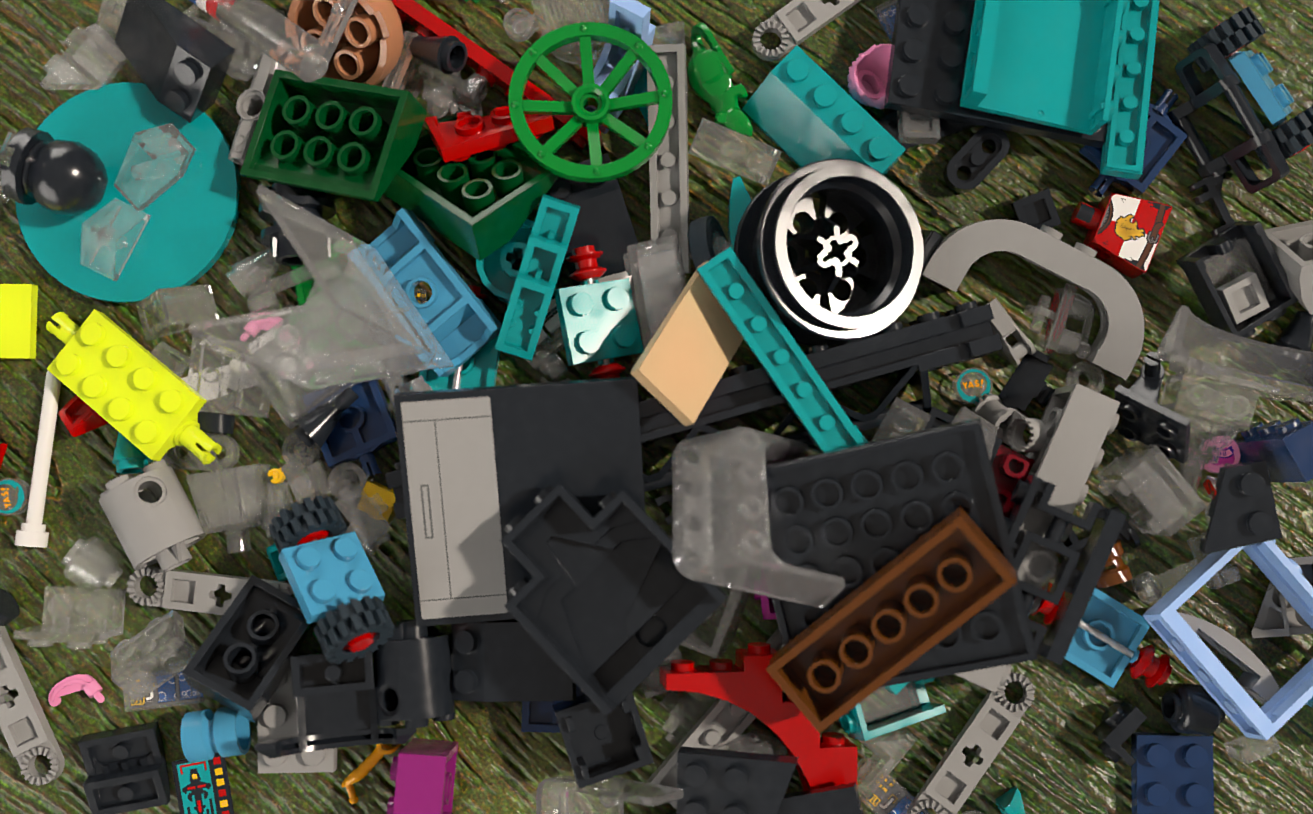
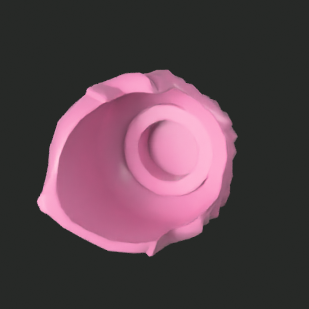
(869, 76)

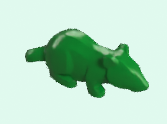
(710, 80)

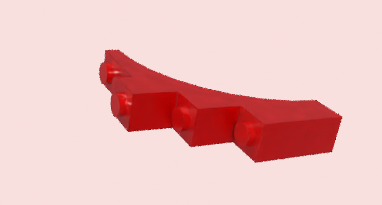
(748, 685)

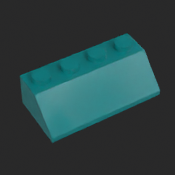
(817, 118)

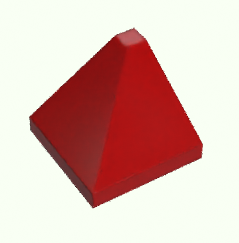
(80, 417)

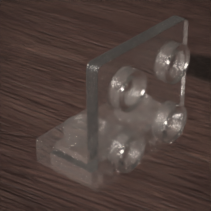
(77, 617)

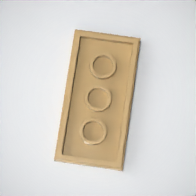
(688, 352)

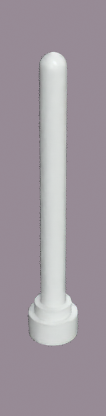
(33, 531)

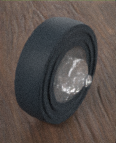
(706, 240)

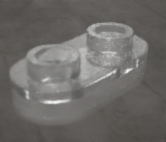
(191, 462)

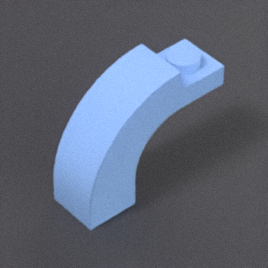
(635, 19)

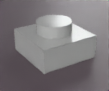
(1243, 297)

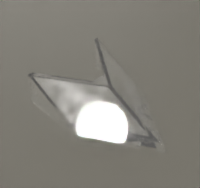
(352, 325)

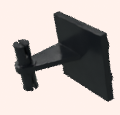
(1148, 421)

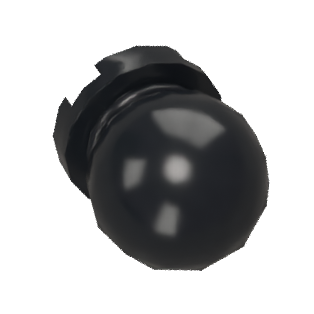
(55, 173)

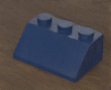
(1284, 447)

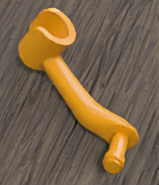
(364, 768)

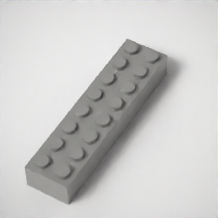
(1076, 429)

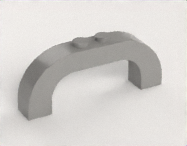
(1120, 311)

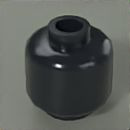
(1191, 709)

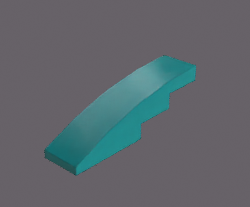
(537, 277)

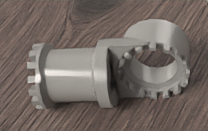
(1011, 424)

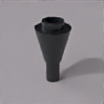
(319, 423)

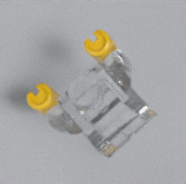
(304, 480)

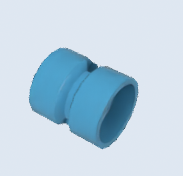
(211, 733)

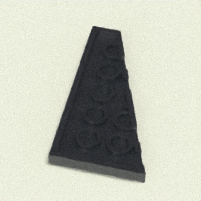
(731, 781)

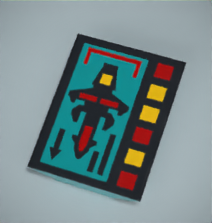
(203, 786)

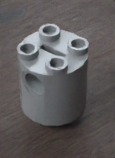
(155, 529)

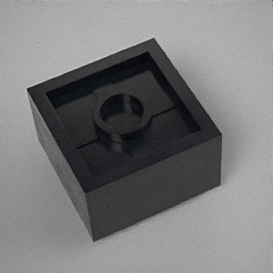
(599, 743)

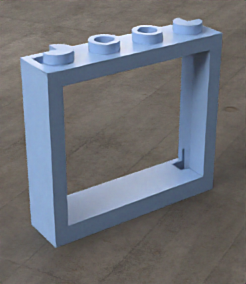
(1203, 664)

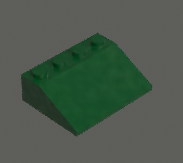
(333, 135)
(473, 200)

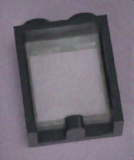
(1229, 255)

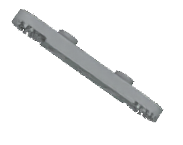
(796, 23)
(191, 589)
(24, 720)
(988, 730)

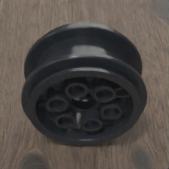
(884, 257)

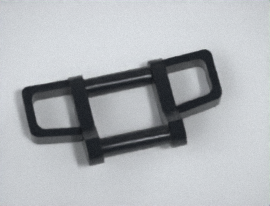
(1229, 87)

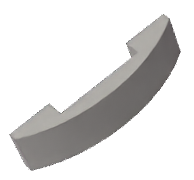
(1256, 677)

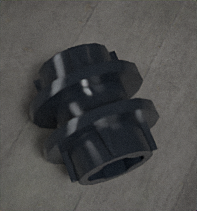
(273, 237)

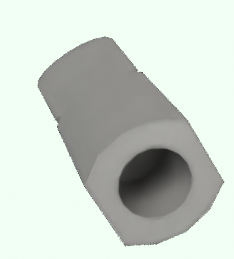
(1004, 326)

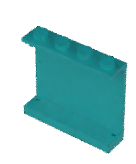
(1045, 61)

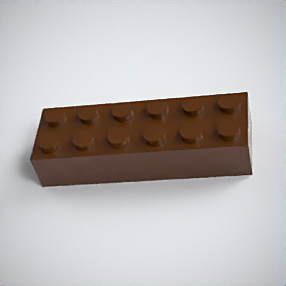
(891, 619)

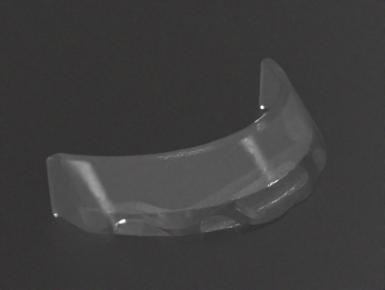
(1235, 360)

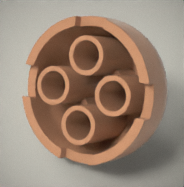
(368, 44)

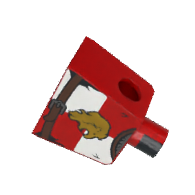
(1123, 230)

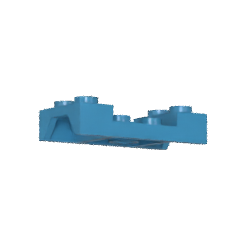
(453, 312)

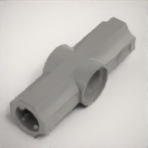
(250, 106)

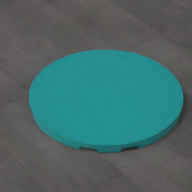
(187, 222)

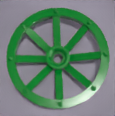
(587, 95)

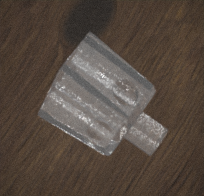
(231, 502)

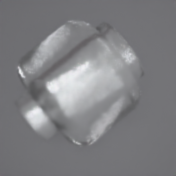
(92, 564)

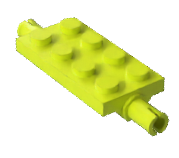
(129, 387)

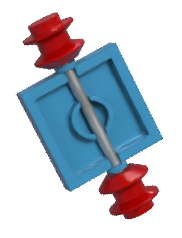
(1109, 641)

